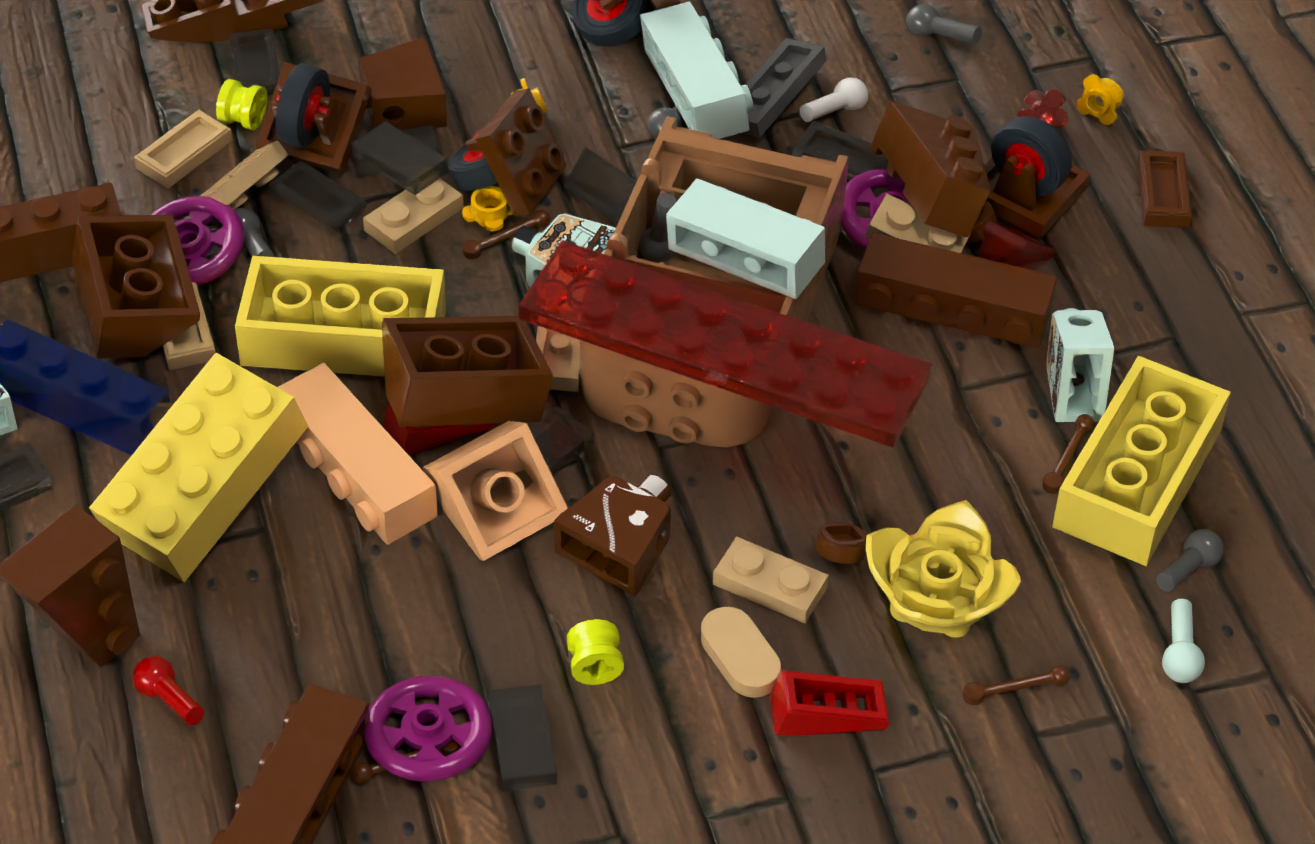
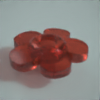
(1045, 107)

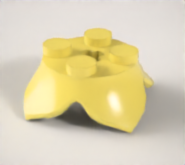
(943, 572)

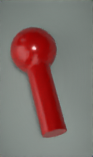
(156, 677)

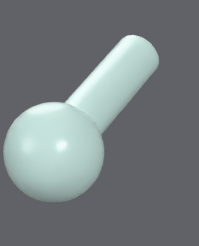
(1182, 659)

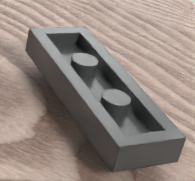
(780, 81)

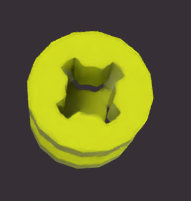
(241, 104)
(595, 652)

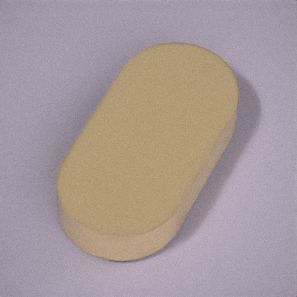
(740, 651)

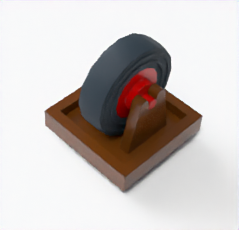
(613, 21)
(315, 116)
(512, 154)
(1032, 175)

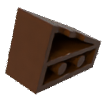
(937, 163)
(78, 584)

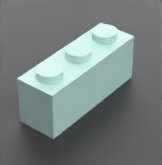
(746, 238)

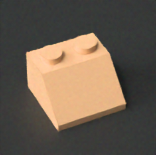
(485, 495)

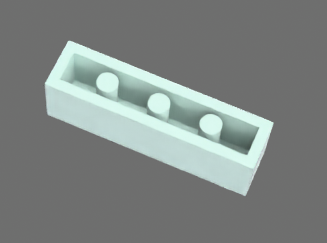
(696, 71)

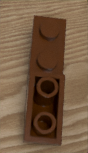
(215, 19)

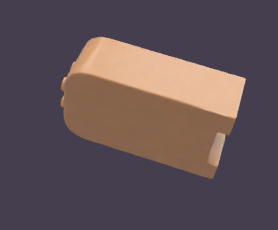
(667, 402)

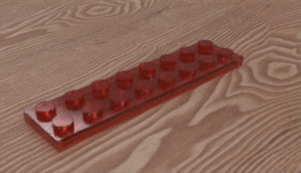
(726, 343)

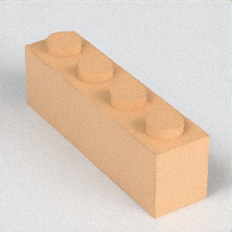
(360, 457)

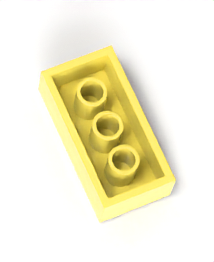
(328, 312)
(1141, 460)
(200, 466)

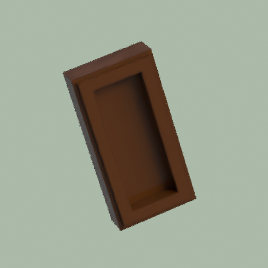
(1164, 189)

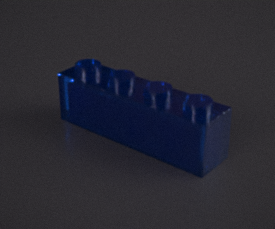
(79, 388)

